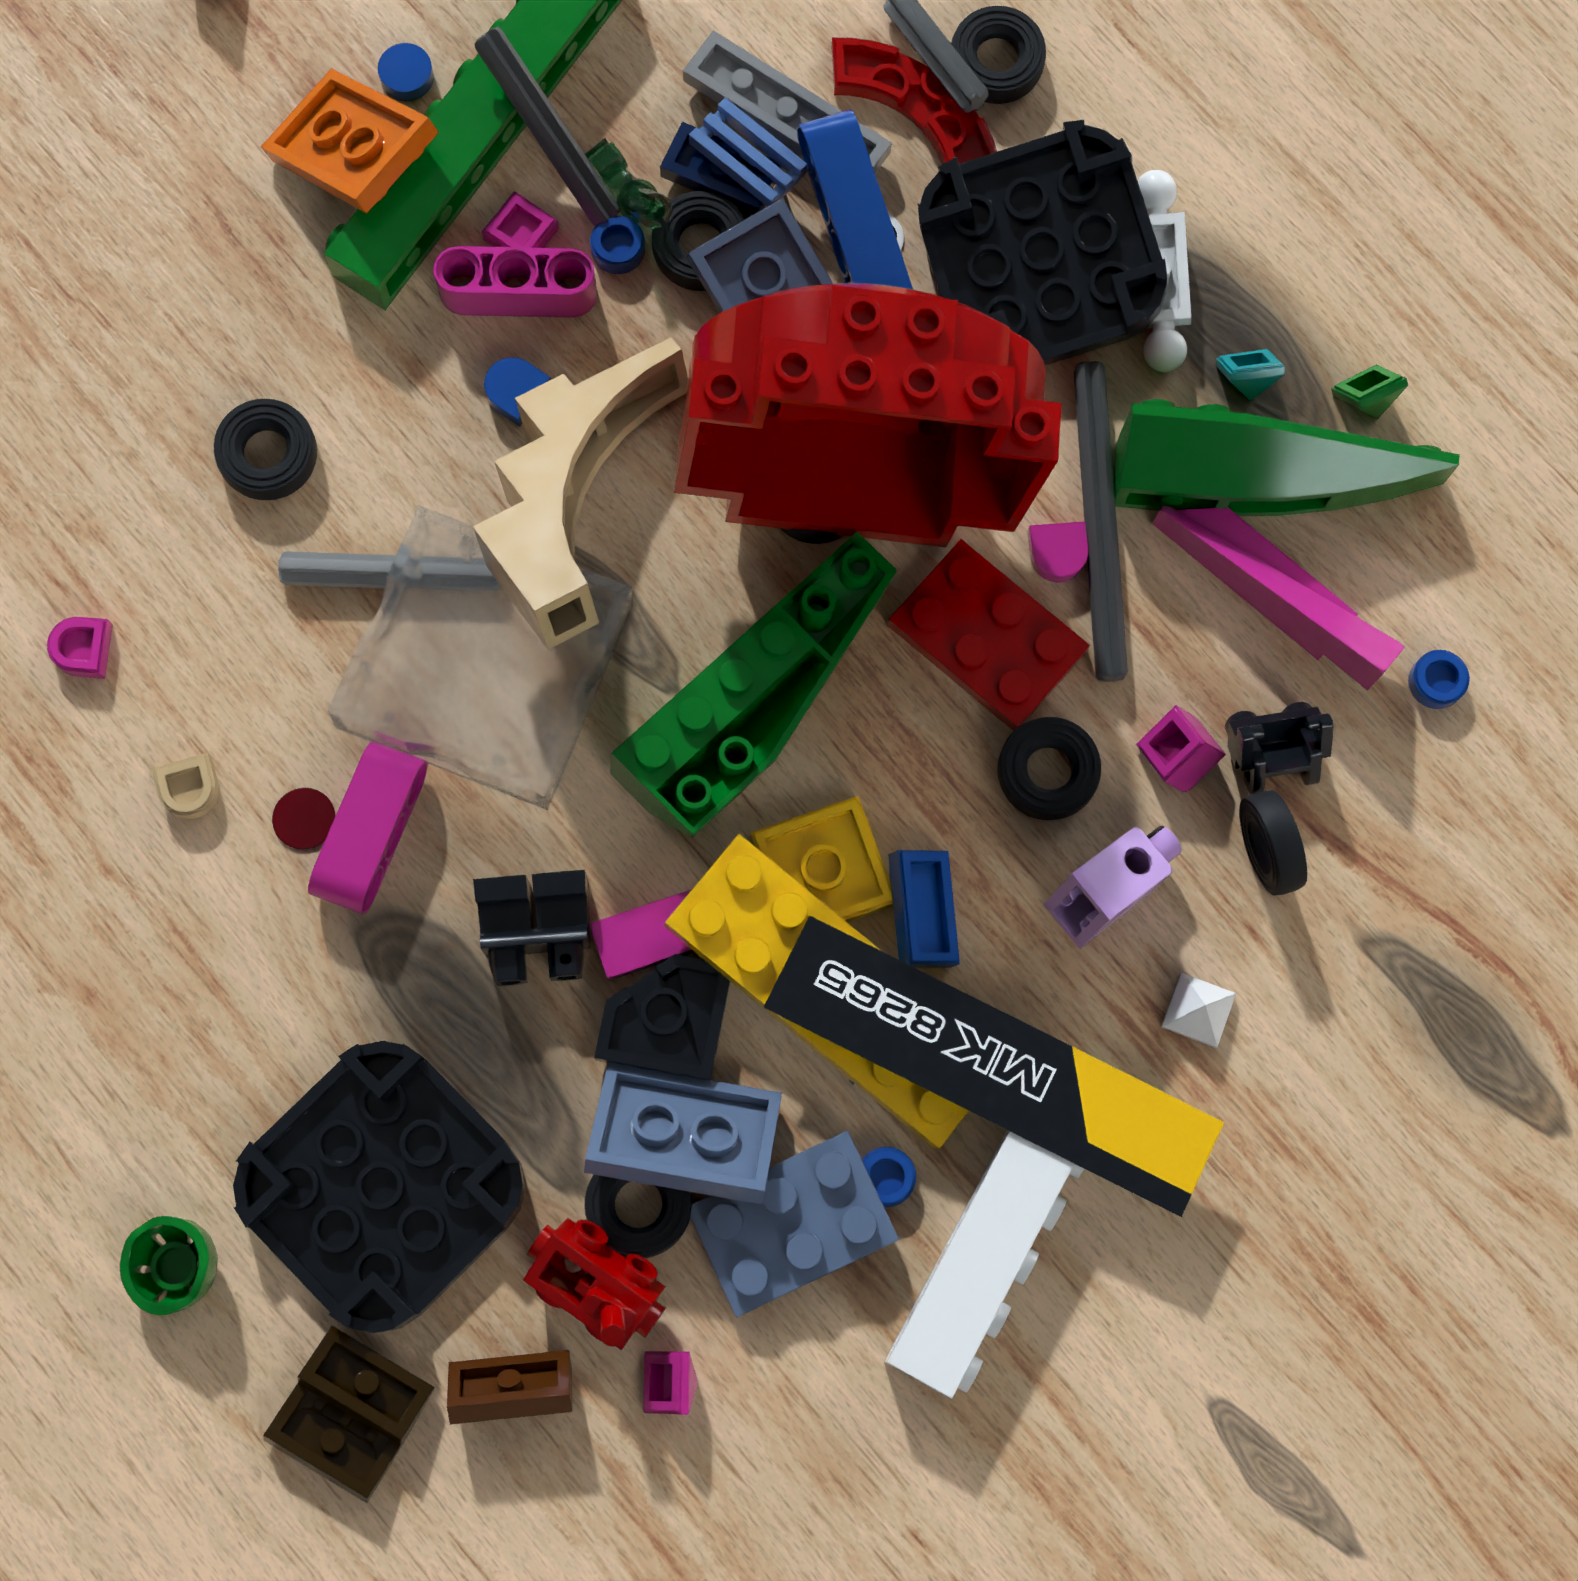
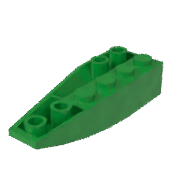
(1261, 463)
(752, 696)

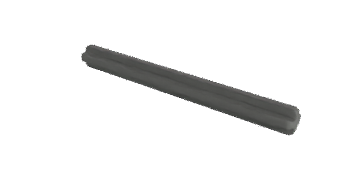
(1100, 522)

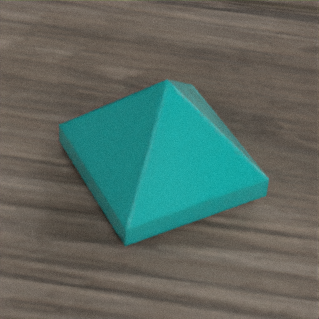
(1251, 371)

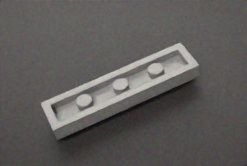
(765, 94)

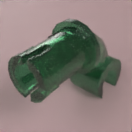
(634, 196)

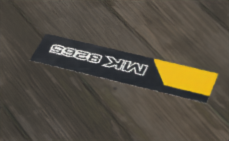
(995, 1065)

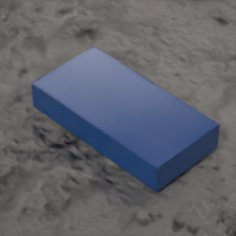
(924, 908)

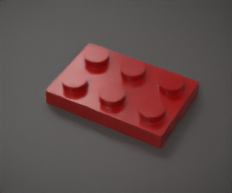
(988, 635)

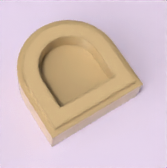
(187, 786)

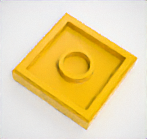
(832, 857)

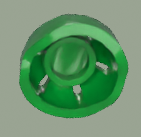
(177, 1266)

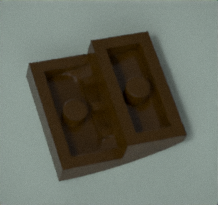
(349, 1414)

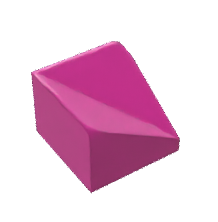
(1180, 749)

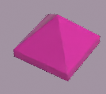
(668, 1382)

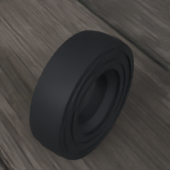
(1015, 28)
(686, 211)
(260, 416)
(1059, 735)
(1273, 842)
(642, 1241)

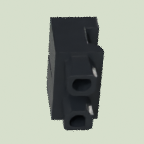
(509, 929)

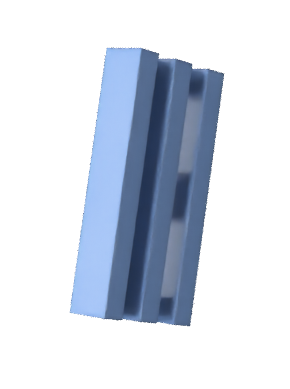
(759, 137)

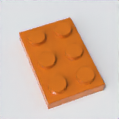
(350, 140)

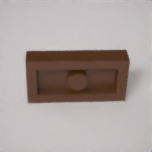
(509, 1387)

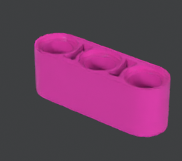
(495, 265)
(367, 827)

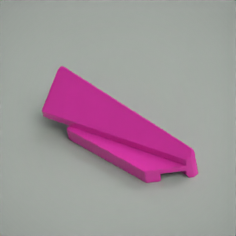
(1281, 590)

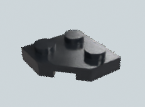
(667, 1019)

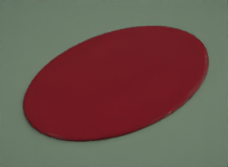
(303, 818)

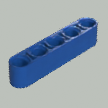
(851, 201)

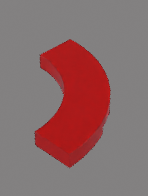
(908, 86)

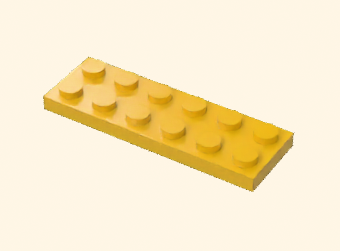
(745, 926)

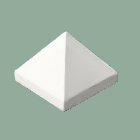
(1198, 1010)

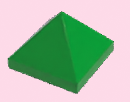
(1371, 390)

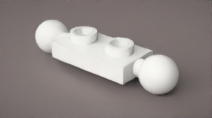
(1165, 347)

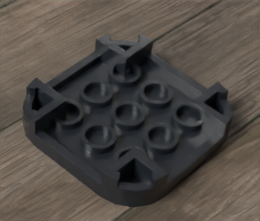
(1048, 241)
(379, 1187)

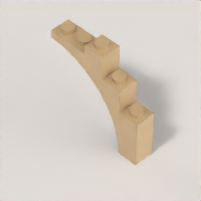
(546, 481)

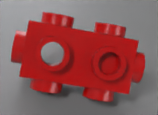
(595, 1282)

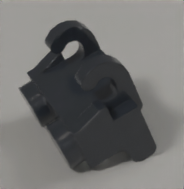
(1280, 744)

